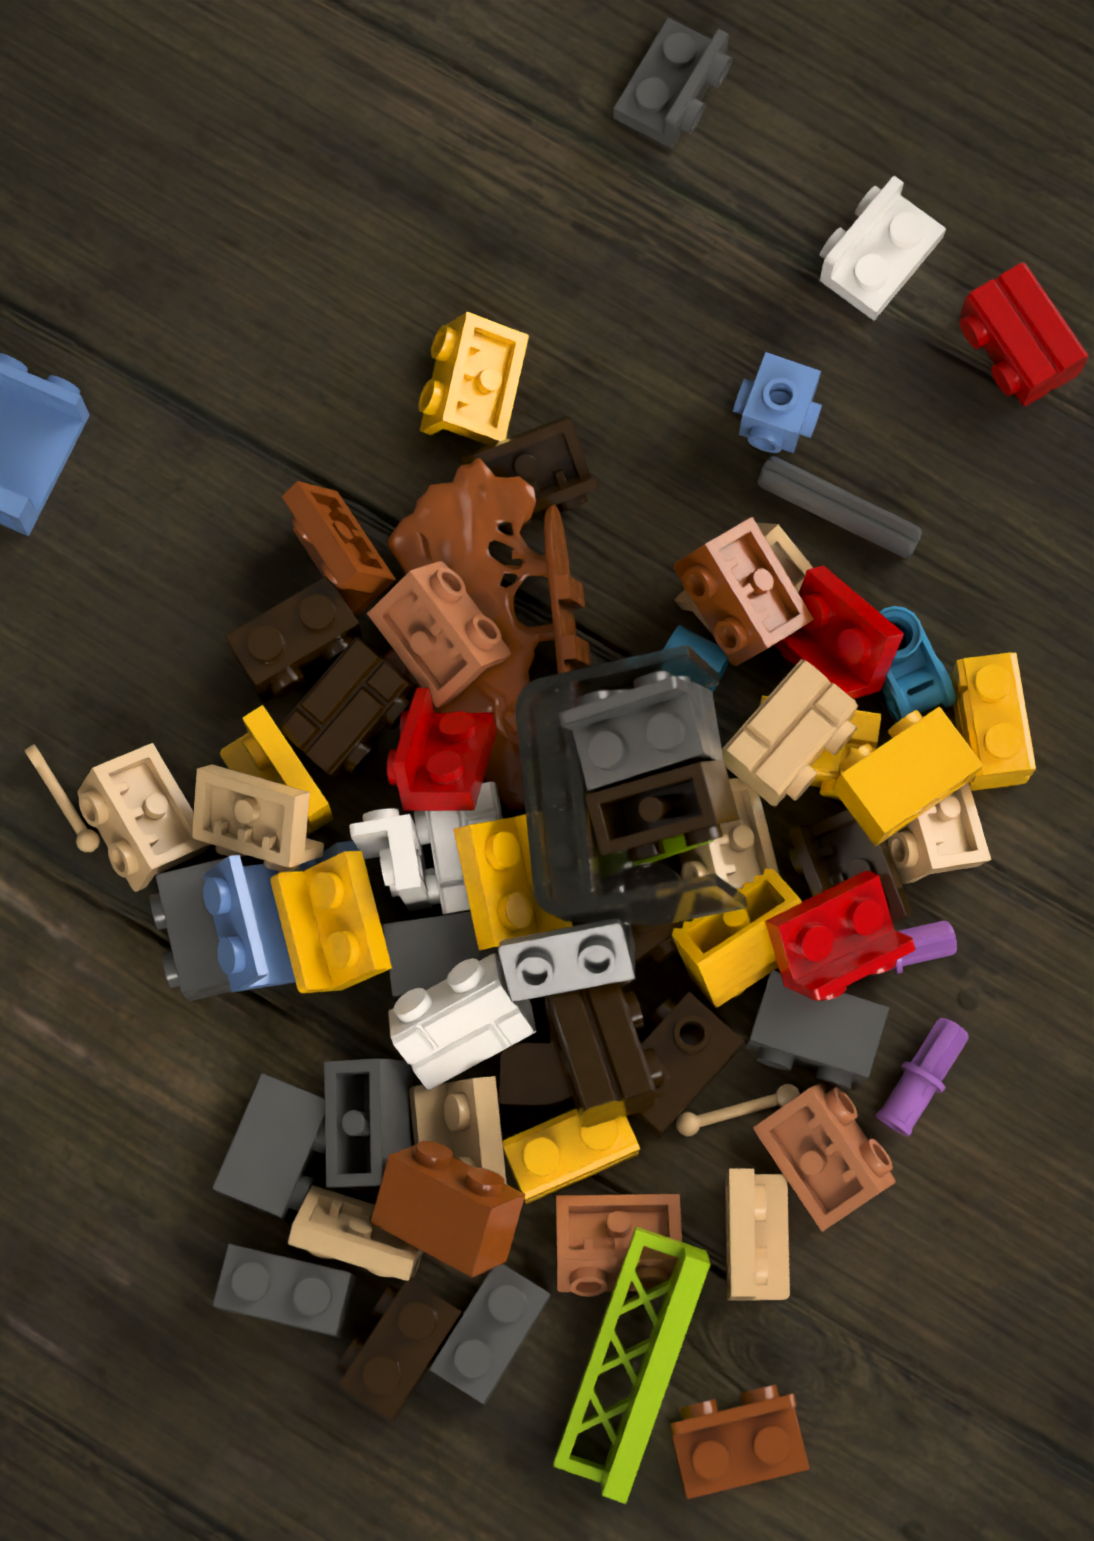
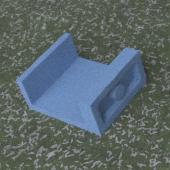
(36, 438)
(248, 921)

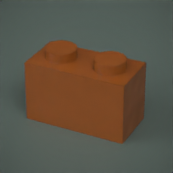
(448, 1207)

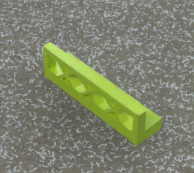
(654, 1371)

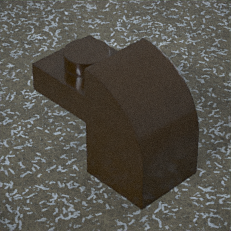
(532, 1078)

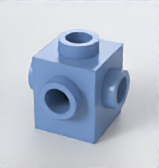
(778, 404)

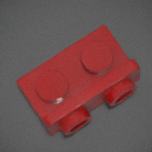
(845, 639)
(440, 756)
(837, 938)

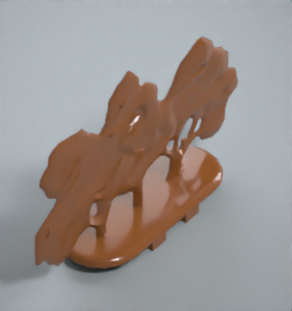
(455, 527)

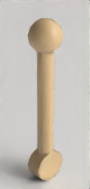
(87, 839)
(689, 1123)

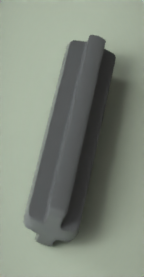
(839, 507)

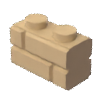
(790, 734)

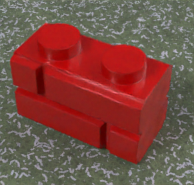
(1022, 335)

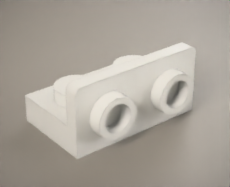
(879, 249)
(402, 859)

